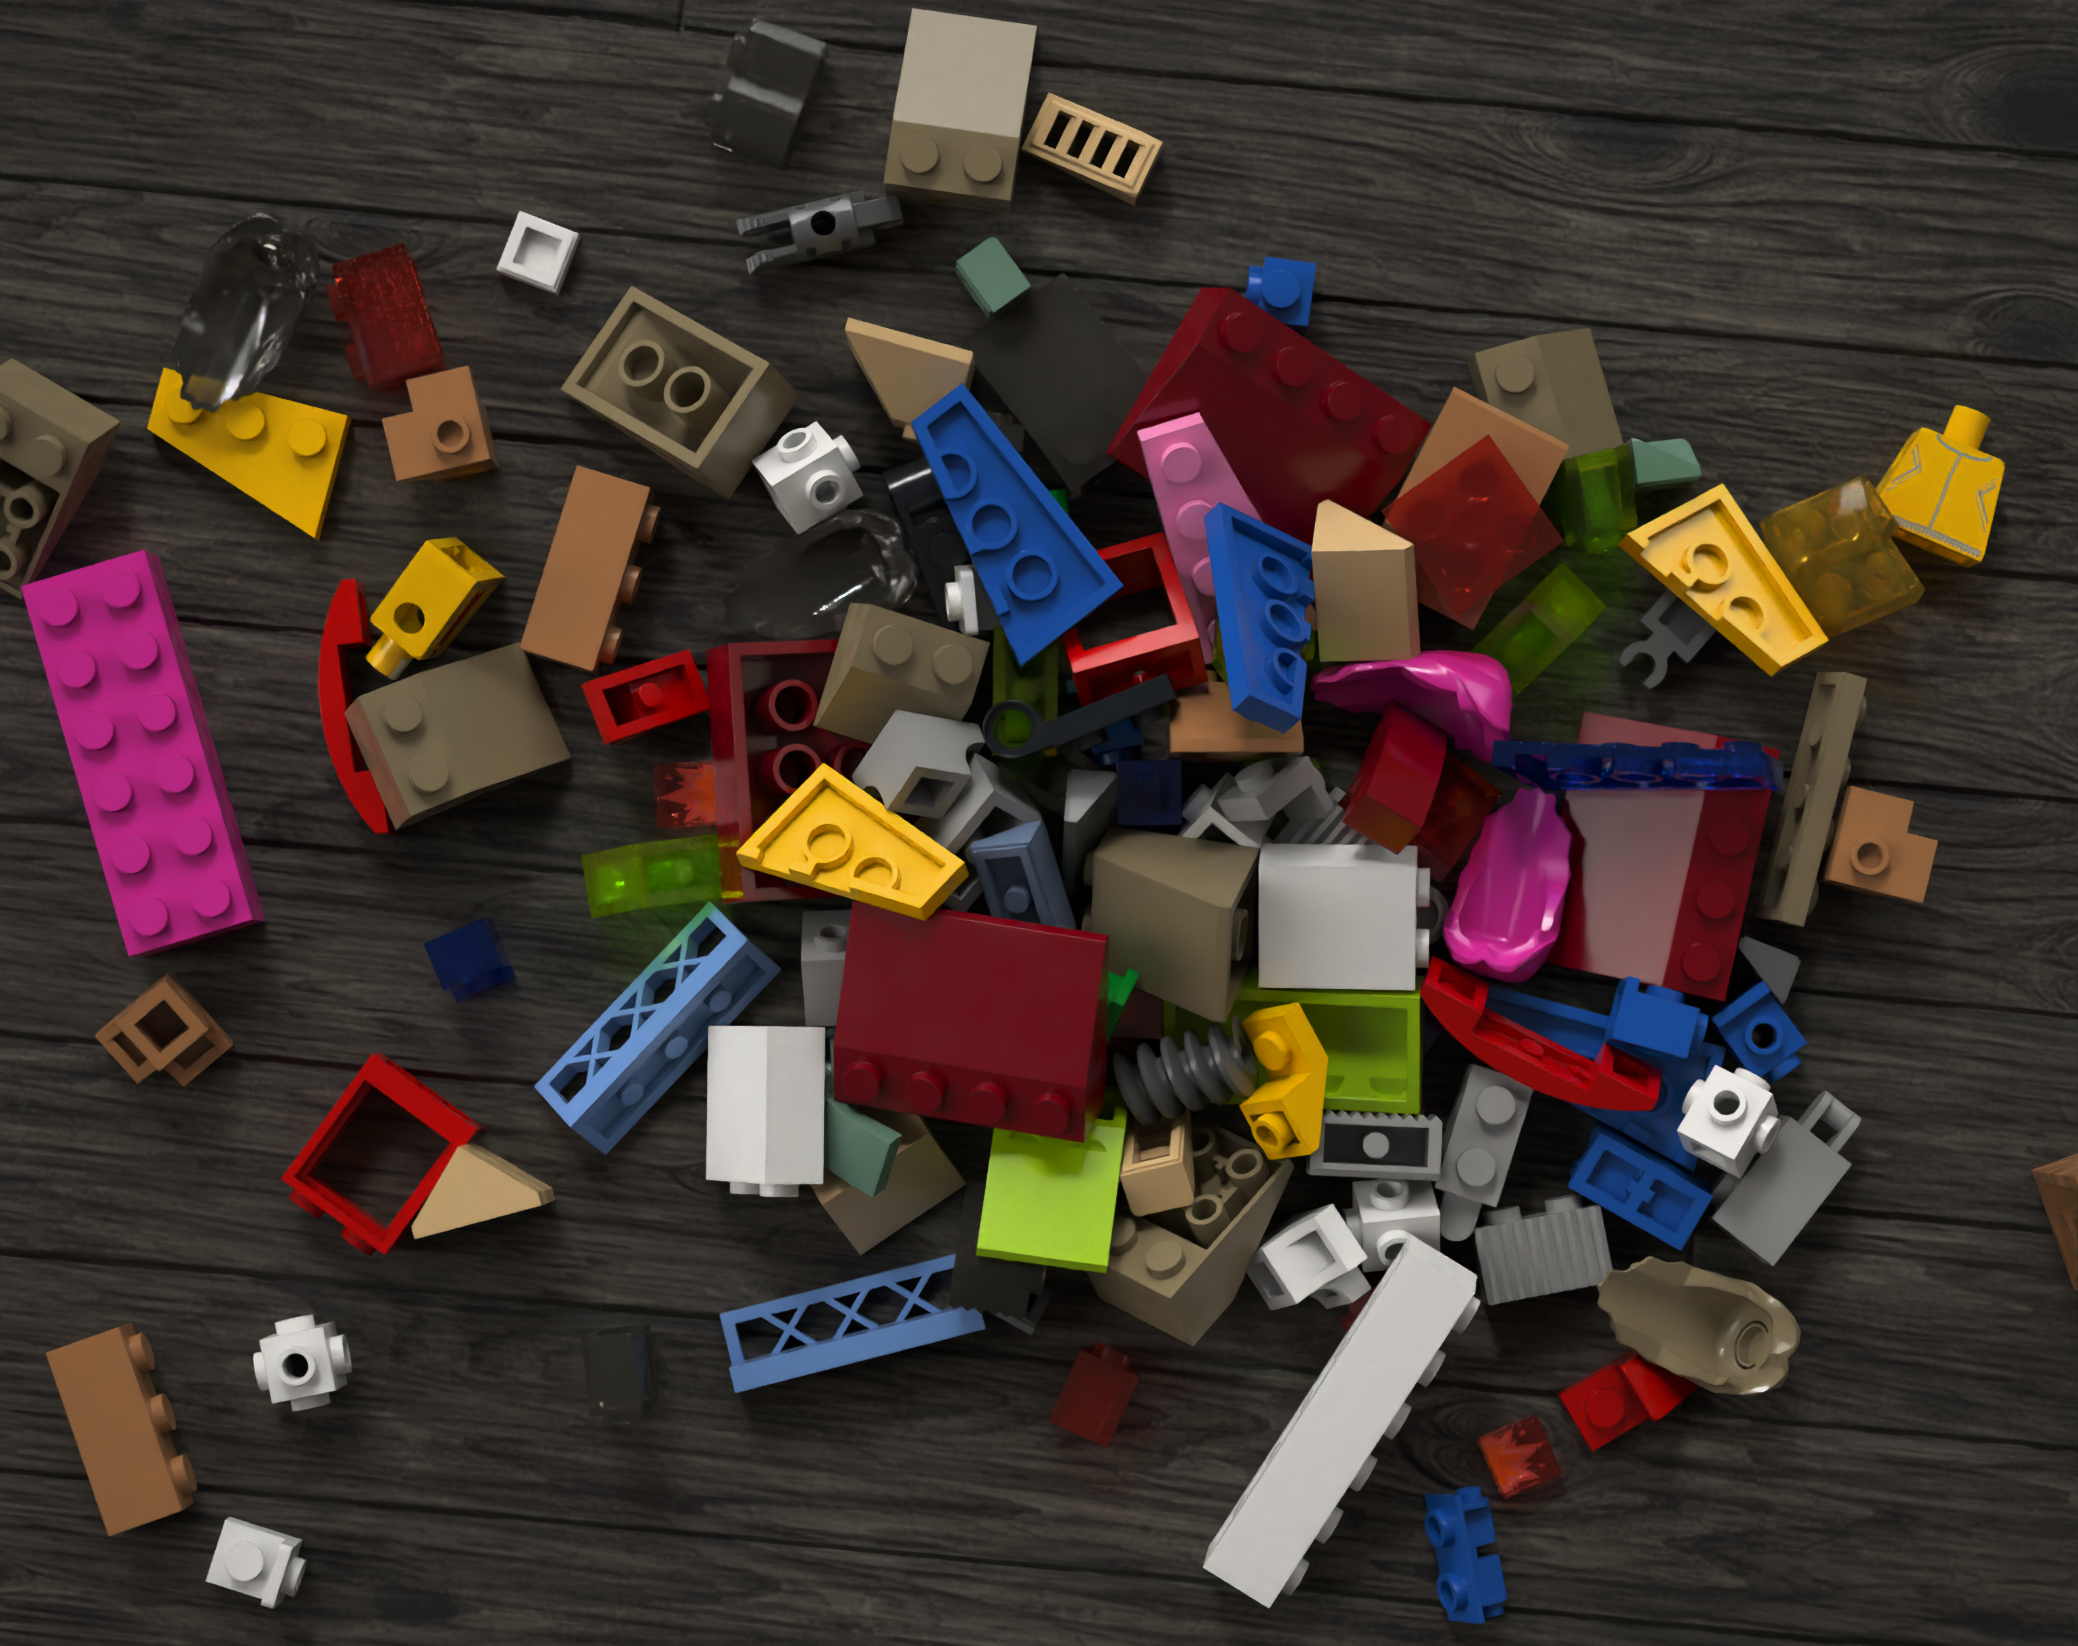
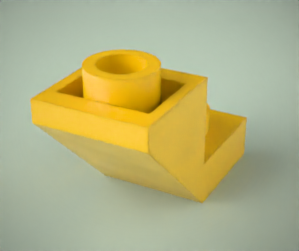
(1289, 1106)

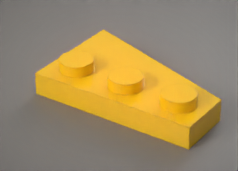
(262, 445)
(1729, 578)
(853, 847)

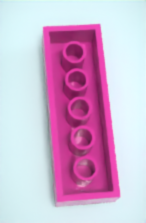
(143, 753)

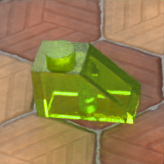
(1596, 498)
(1541, 626)
(1032, 684)
(652, 875)

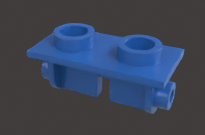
(1467, 1584)

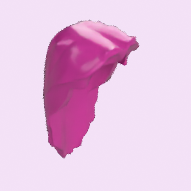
(1452, 689)
(1511, 891)

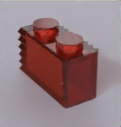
(387, 318)

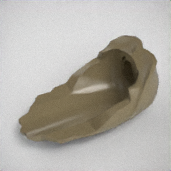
(1701, 1325)

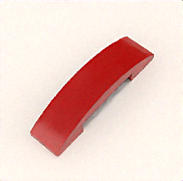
(346, 630)
(1609, 1082)

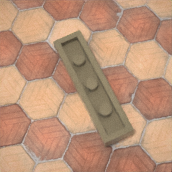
(1810, 799)

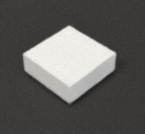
(538, 253)

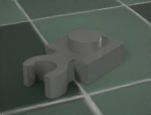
(1672, 630)

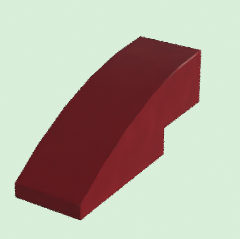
(1397, 778)

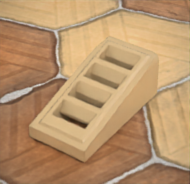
(1124, 136)
(1158, 1164)

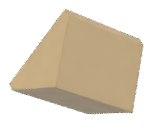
(1363, 589)
(917, 1182)
(477, 1189)

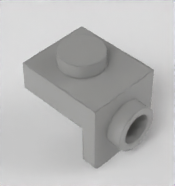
(1277, 785)

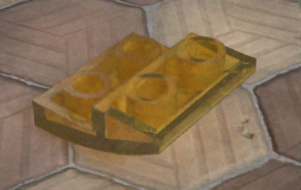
(1842, 556)

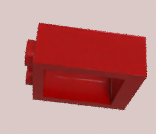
(1169, 650)
(318, 1196)

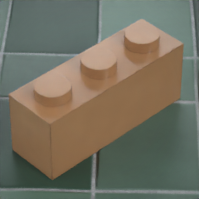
(591, 571)
(122, 1428)

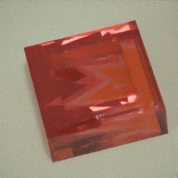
(684, 794)
(1519, 1456)

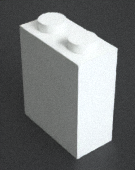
(1341, 917)
(765, 1108)

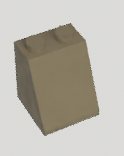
(1176, 914)

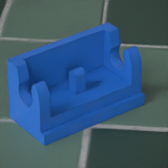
(1640, 1185)

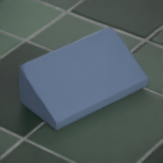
(1022, 876)

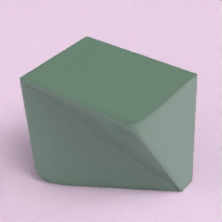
(992, 278)
(1662, 464)

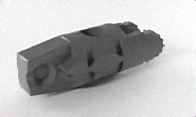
(848, 213)

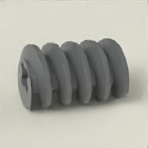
(1187, 1076)

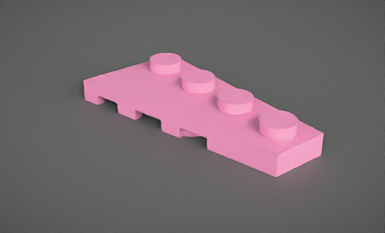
(1187, 483)

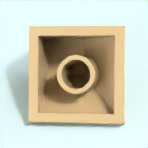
(907, 370)

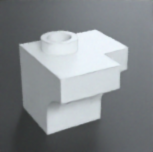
(1309, 1257)

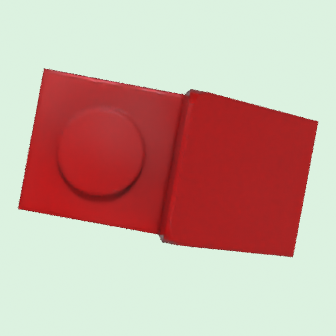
(646, 697)
(1622, 1397)

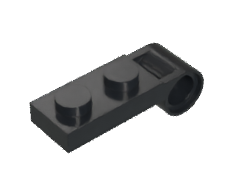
(930, 531)
(1087, 725)

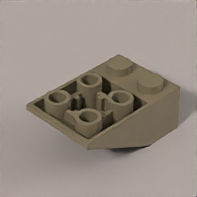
(47, 464)
(1189, 1261)

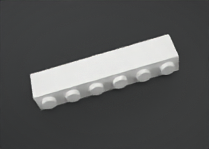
(1341, 1422)

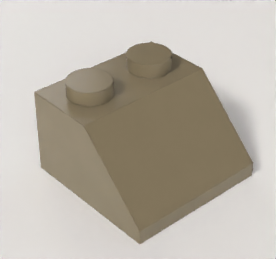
(1551, 385)
(894, 665)

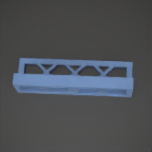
(663, 1035)
(850, 1347)

